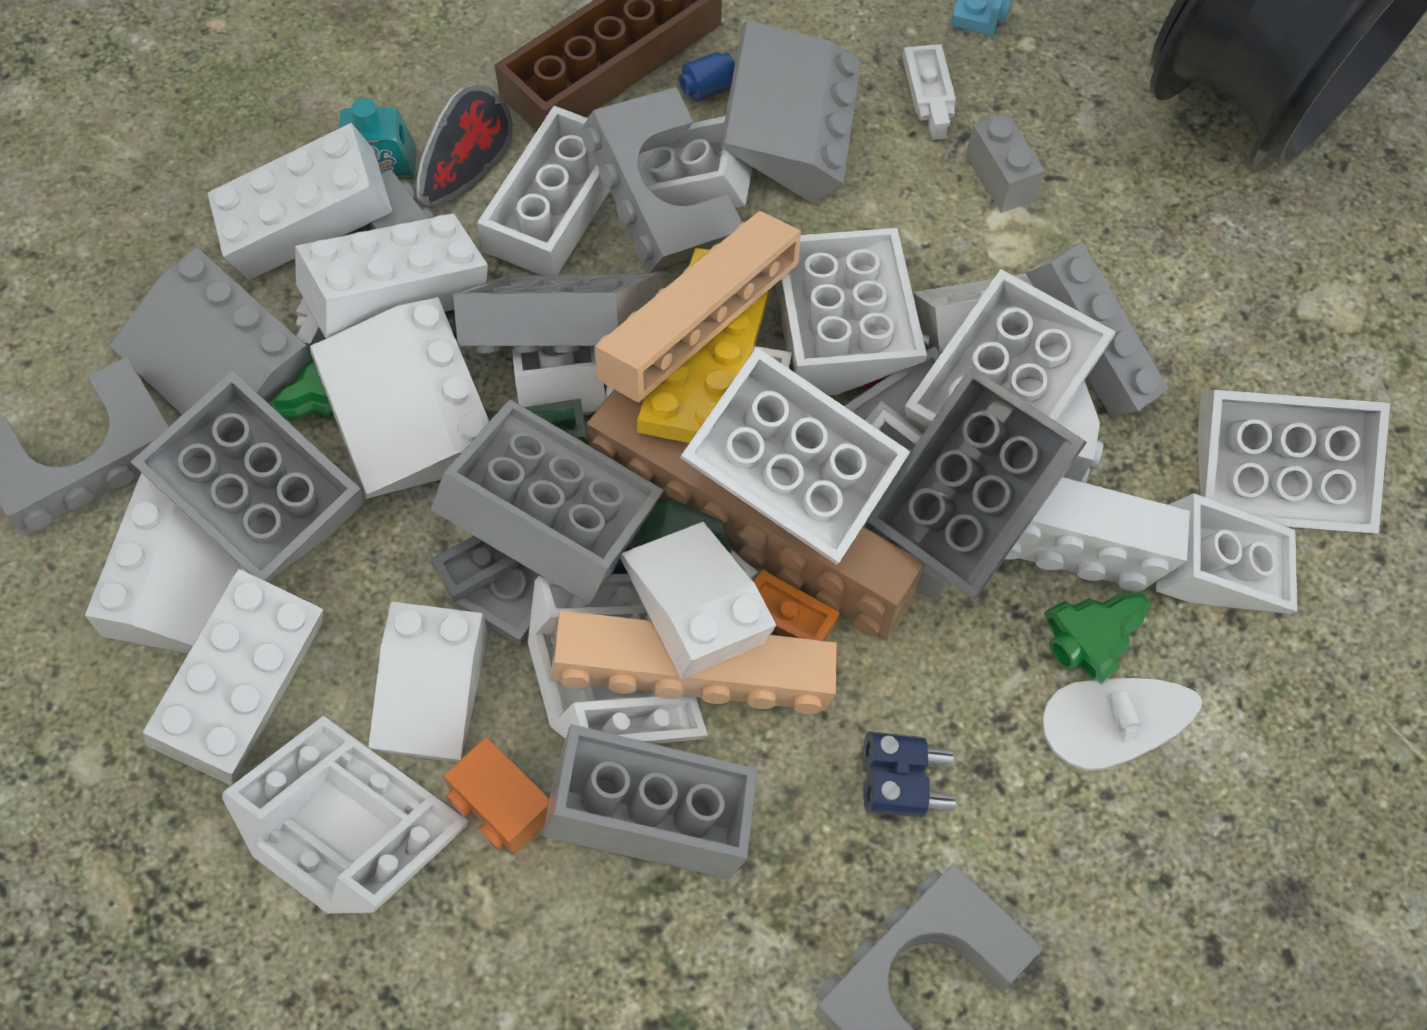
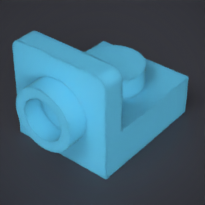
(980, 15)

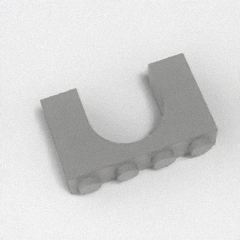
(660, 231)
(39, 494)
(947, 914)

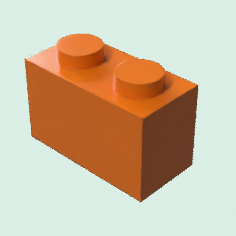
(498, 796)

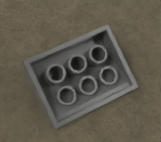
(975, 481)

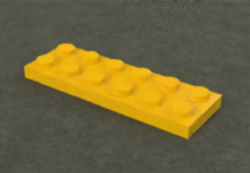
(691, 393)

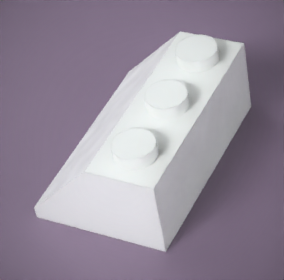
(946, 308)

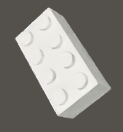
(545, 198)
(299, 200)
(386, 267)
(1105, 536)
(233, 677)

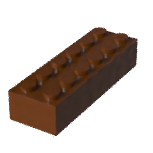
(600, 53)

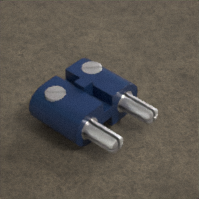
(897, 775)

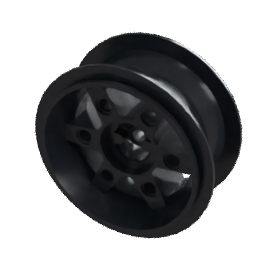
(1281, 60)

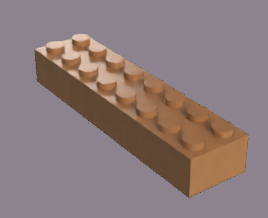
(868, 585)

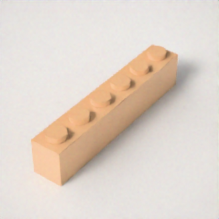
(696, 306)
(631, 657)

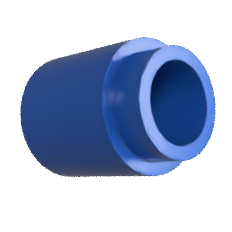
(707, 75)

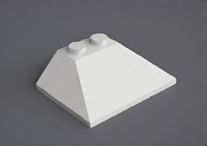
(630, 715)
(339, 820)

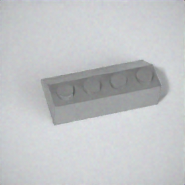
(651, 802)

